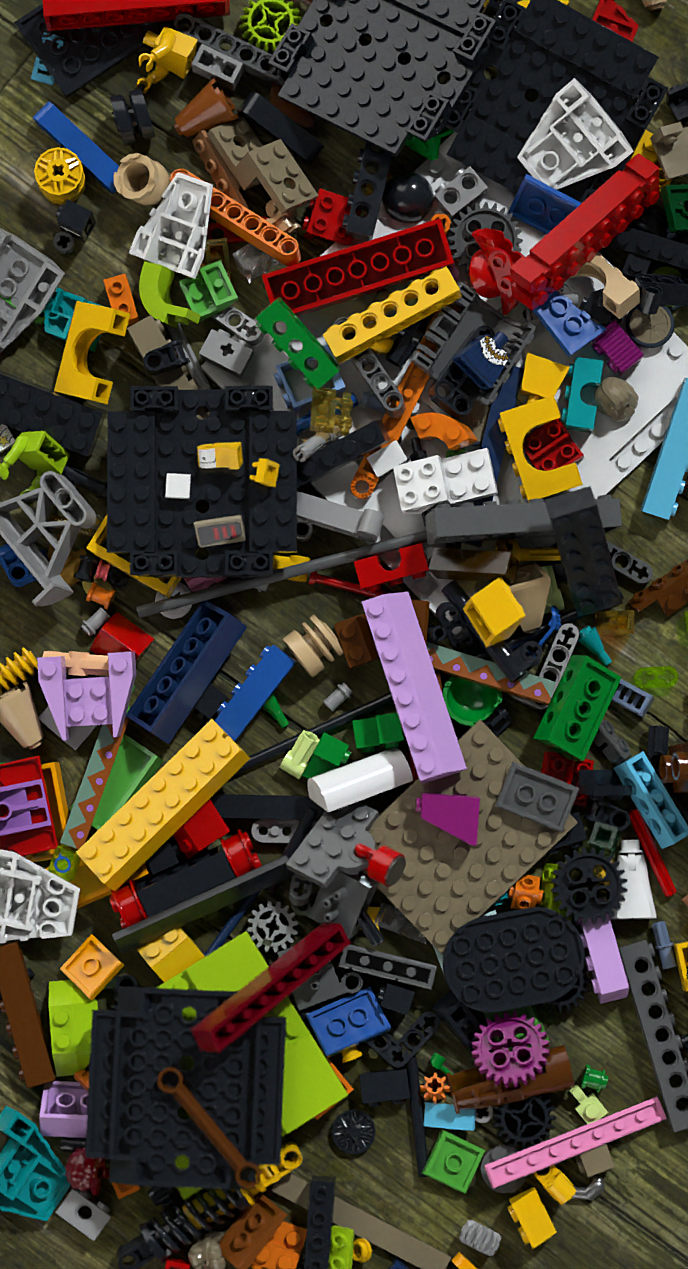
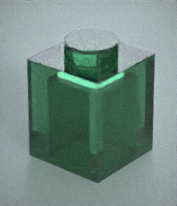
(604, 838)

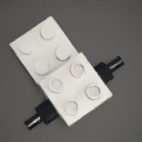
(443, 481)

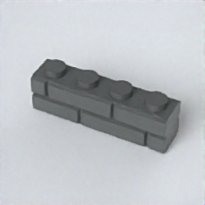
(388, 966)

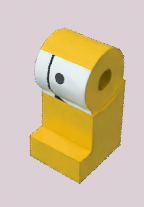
(220, 455)

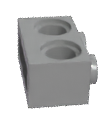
(464, 196)

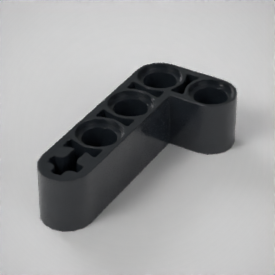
(280, 126)
(661, 290)
(452, 385)

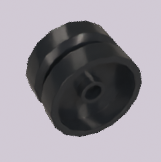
(132, 117)

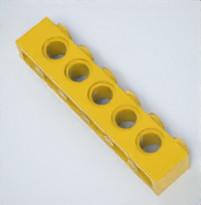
(387, 326)

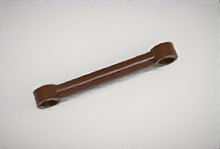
(209, 1127)

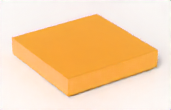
(91, 967)

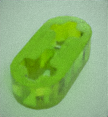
(655, 671)

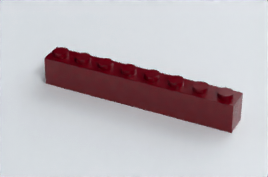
(270, 987)

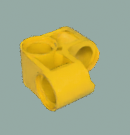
(556, 1184)

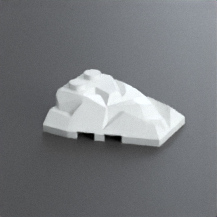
(34, 900)

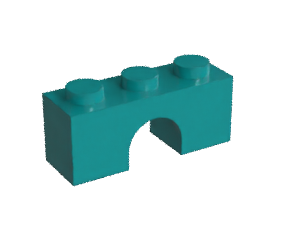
(583, 374)

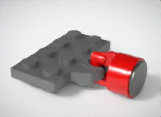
(343, 844)

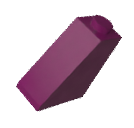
(451, 813)

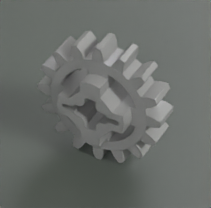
(268, 942)

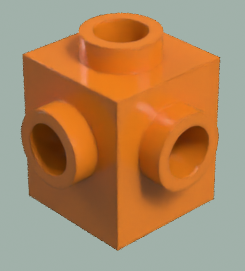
(525, 892)

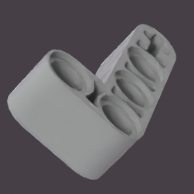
(339, 518)
(551, 665)

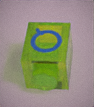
(65, 862)

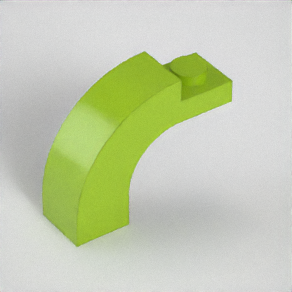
(155, 296)

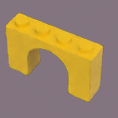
(86, 325)
(517, 424)

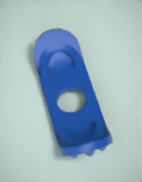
(554, 624)

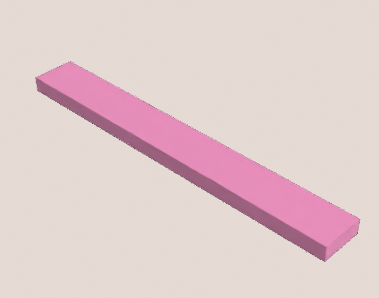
(575, 1142)

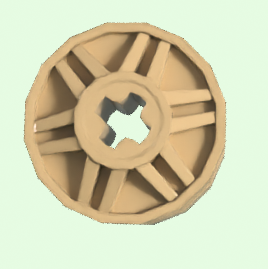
(313, 645)

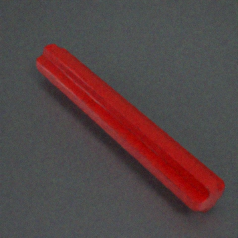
(652, 853)

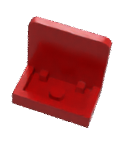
(328, 217)

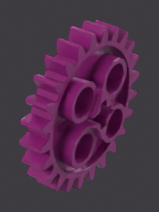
(513, 1069)

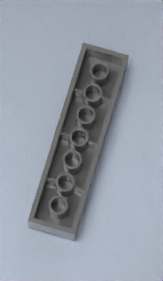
(507, 521)

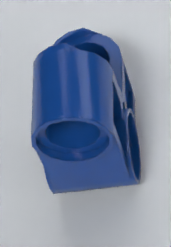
(11, 563)

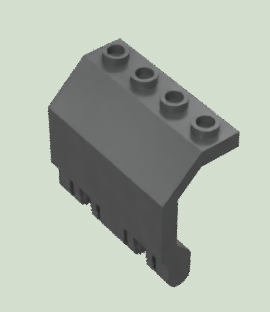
(452, 328)

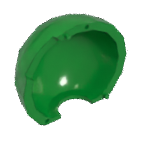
(470, 701)

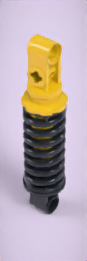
(198, 1214)

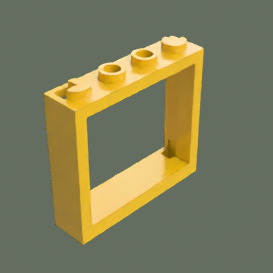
(96, 548)

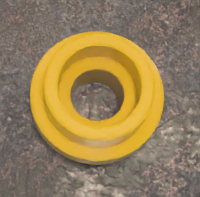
(361, 1250)

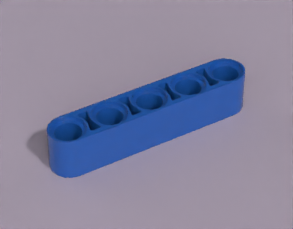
(72, 138)

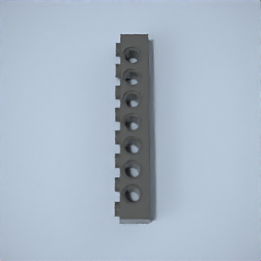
(629, 955)

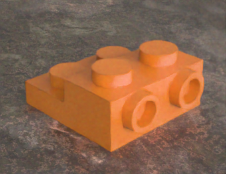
(282, 1248)

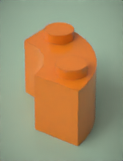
(443, 427)

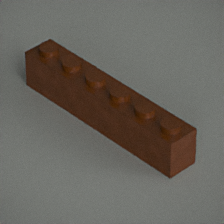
(24, 1018)

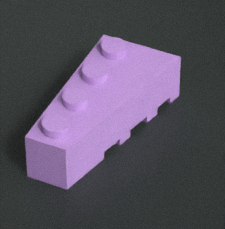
(603, 959)

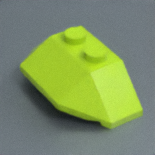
(69, 1019)

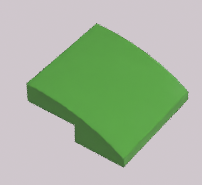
(209, 291)

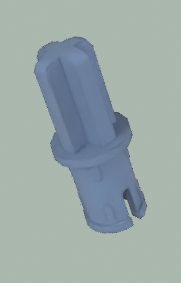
(664, 945)

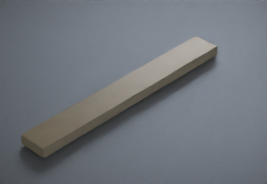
(367, 1226)

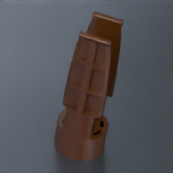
(473, 1090)

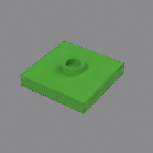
(453, 1161)

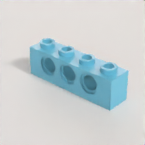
(652, 800)

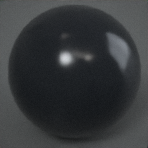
(408, 197)

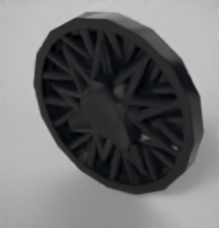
(353, 1131)

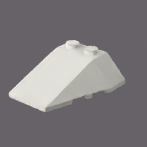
(573, 140)
(177, 227)

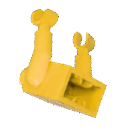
(172, 53)

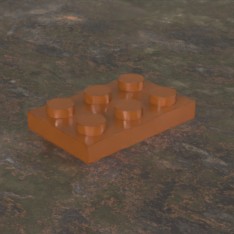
(251, 1232)

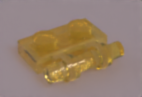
(323, 411)

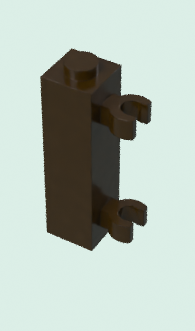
(474, 565)

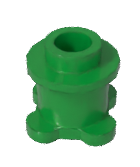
(594, 1079)

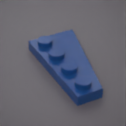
(567, 323)

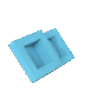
(444, 1116)

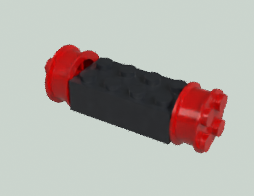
(185, 880)

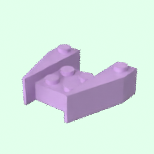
(88, 699)

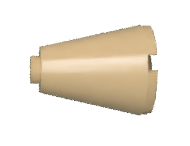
(20, 716)

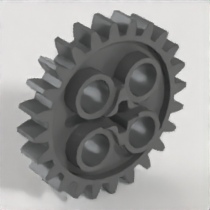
(483, 218)

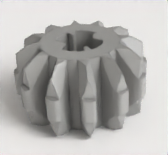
(480, 1237)

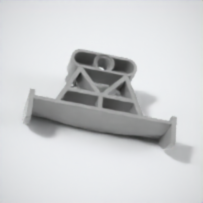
(79, 514)

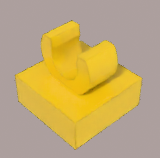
(266, 472)

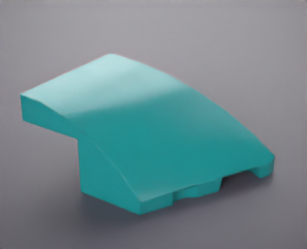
(60, 313)

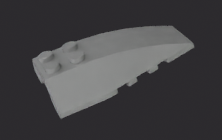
(28, 280)

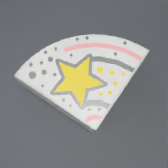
(6, 438)

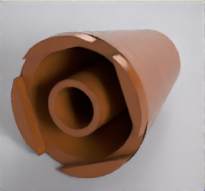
(205, 111)

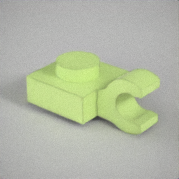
(589, 1107)

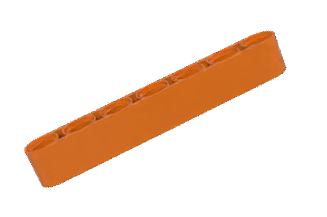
(247, 219)

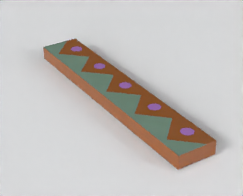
(489, 674)
(92, 786)

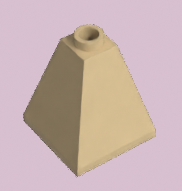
(531, 592)

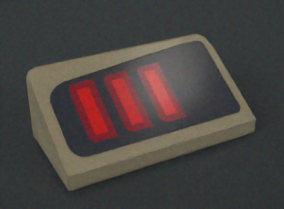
(220, 531)

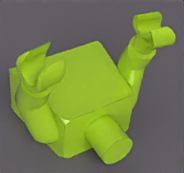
(39, 453)

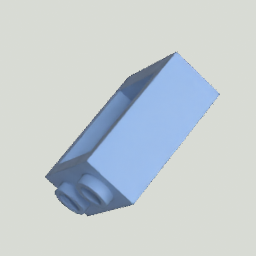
(289, 397)

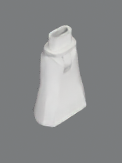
(639, 898)

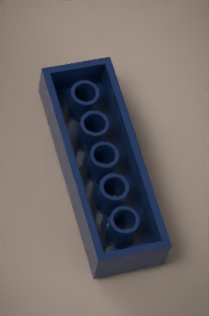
(186, 671)

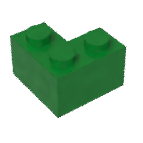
(378, 731)
(327, 756)

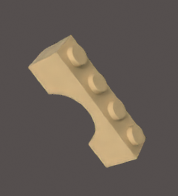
(619, 293)

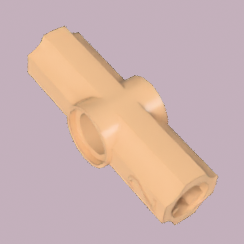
(82, 663)

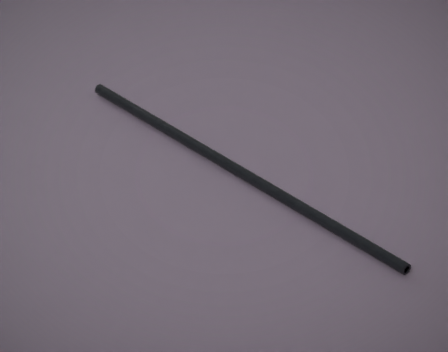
(387, 699)

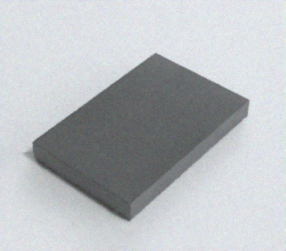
(537, 796)

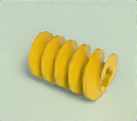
(17, 668)

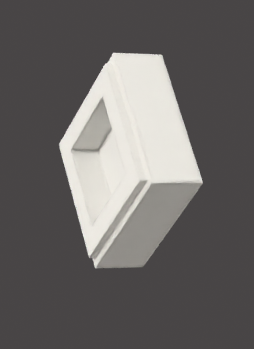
(178, 486)

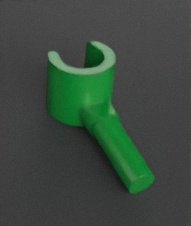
(437, 1062)

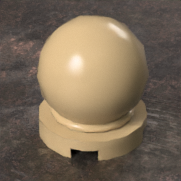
(141, 179)

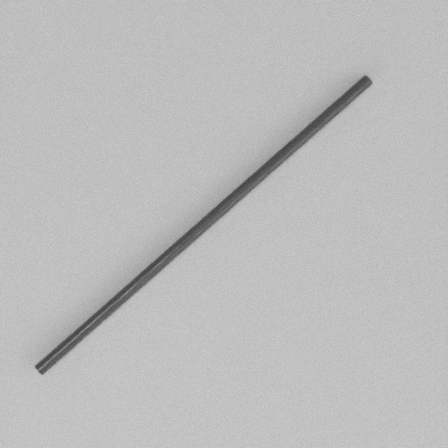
(283, 573)

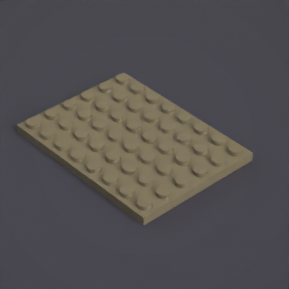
(444, 876)

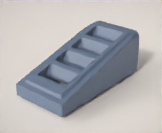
(640, 693)

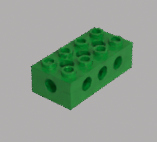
(311, 347)
(577, 707)

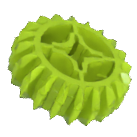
(263, 6)

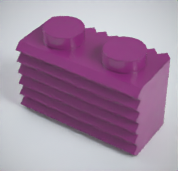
(617, 349)

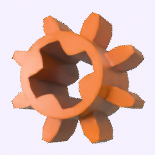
(430, 1083)

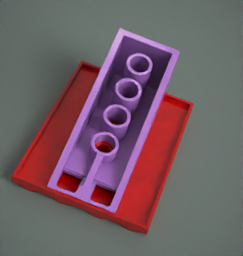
(25, 808)

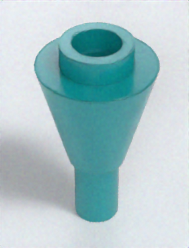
(591, 640)

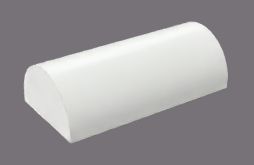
(360, 780)

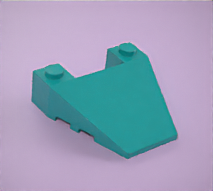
(29, 1170)

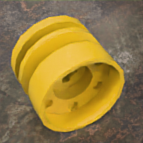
(57, 187)

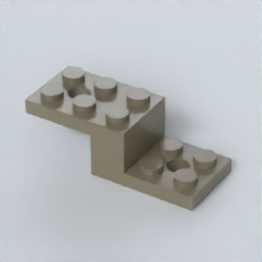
(263, 165)

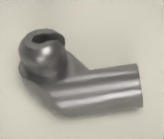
(592, 1191)

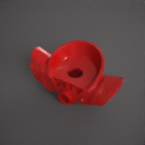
(491, 267)

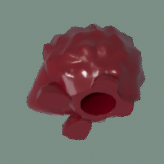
(86, 1172)

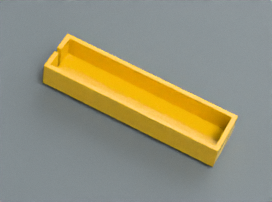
(162, 805)

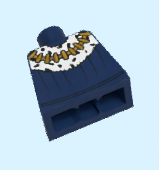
(483, 359)

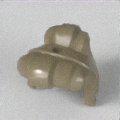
(616, 398)
(207, 1252)

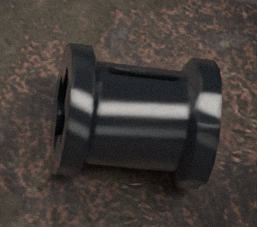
(86, 568)

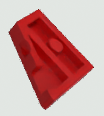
(615, 19)

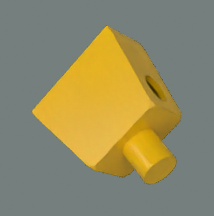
(541, 377)

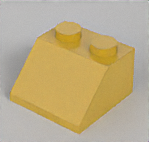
(171, 953)

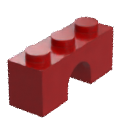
(373, 575)

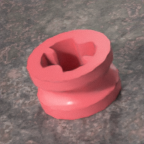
(103, 570)

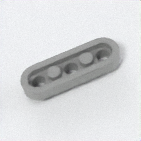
(275, 829)

